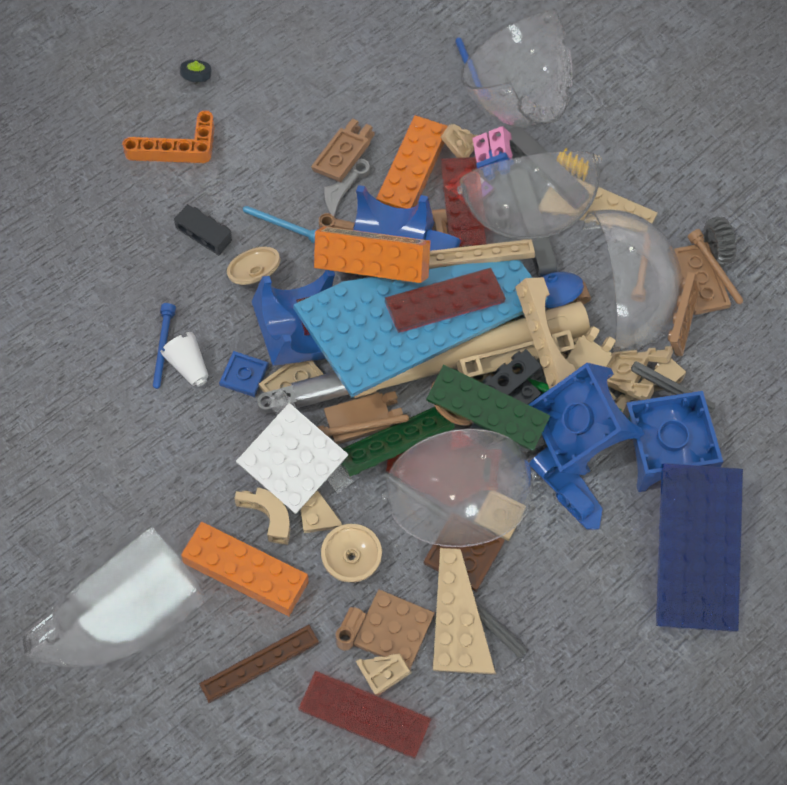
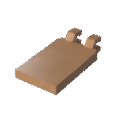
(343, 151)
(361, 410)

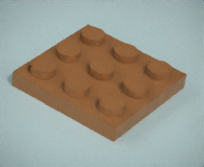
(394, 627)

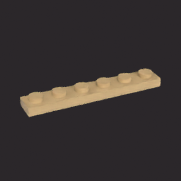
(482, 253)

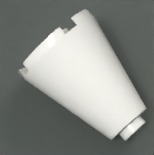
(186, 358)

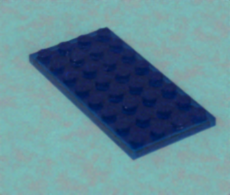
(699, 547)

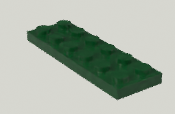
(487, 407)
(394, 440)

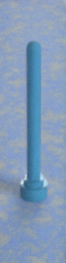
(282, 223)

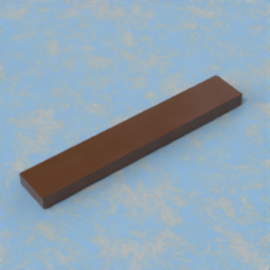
(258, 663)

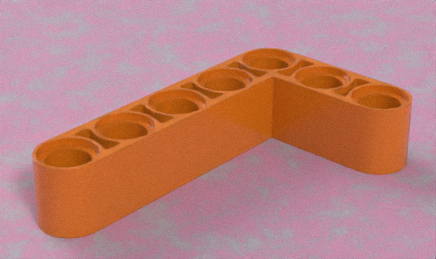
(175, 149)

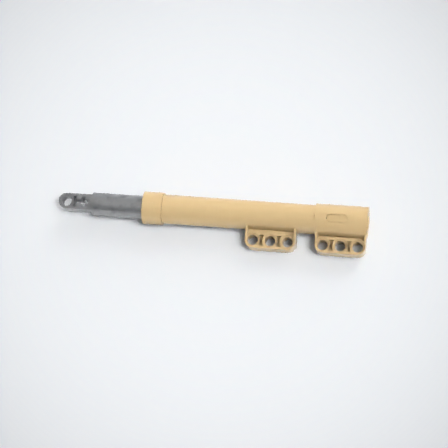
(509, 334)

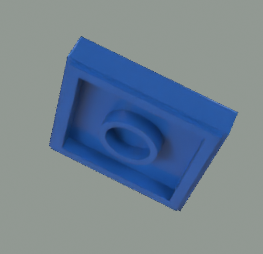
(244, 374)

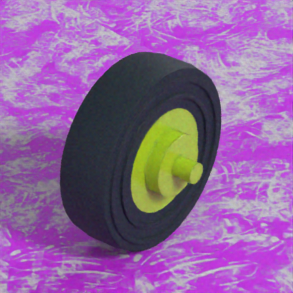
(195, 70)

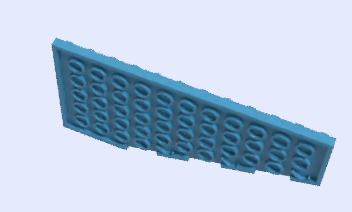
(361, 338)

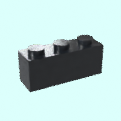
(203, 229)

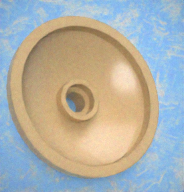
(252, 265)
(347, 541)

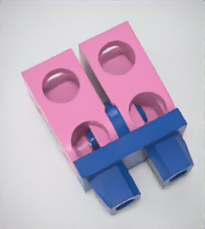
(494, 148)

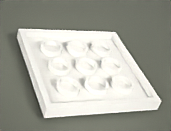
(292, 458)

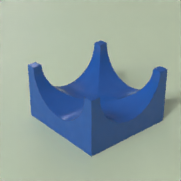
(388, 220)
(282, 325)
(583, 418)
(675, 433)

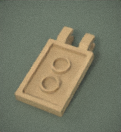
(589, 351)

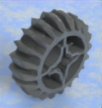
(720, 240)

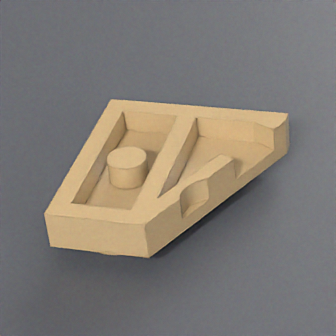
(318, 515)
(383, 671)

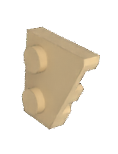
(458, 141)

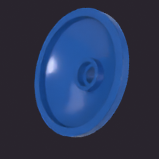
(563, 288)

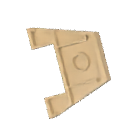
(626, 380)

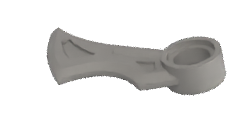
(335, 192)

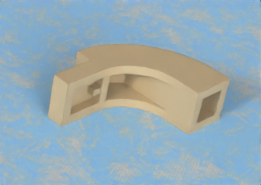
(274, 508)

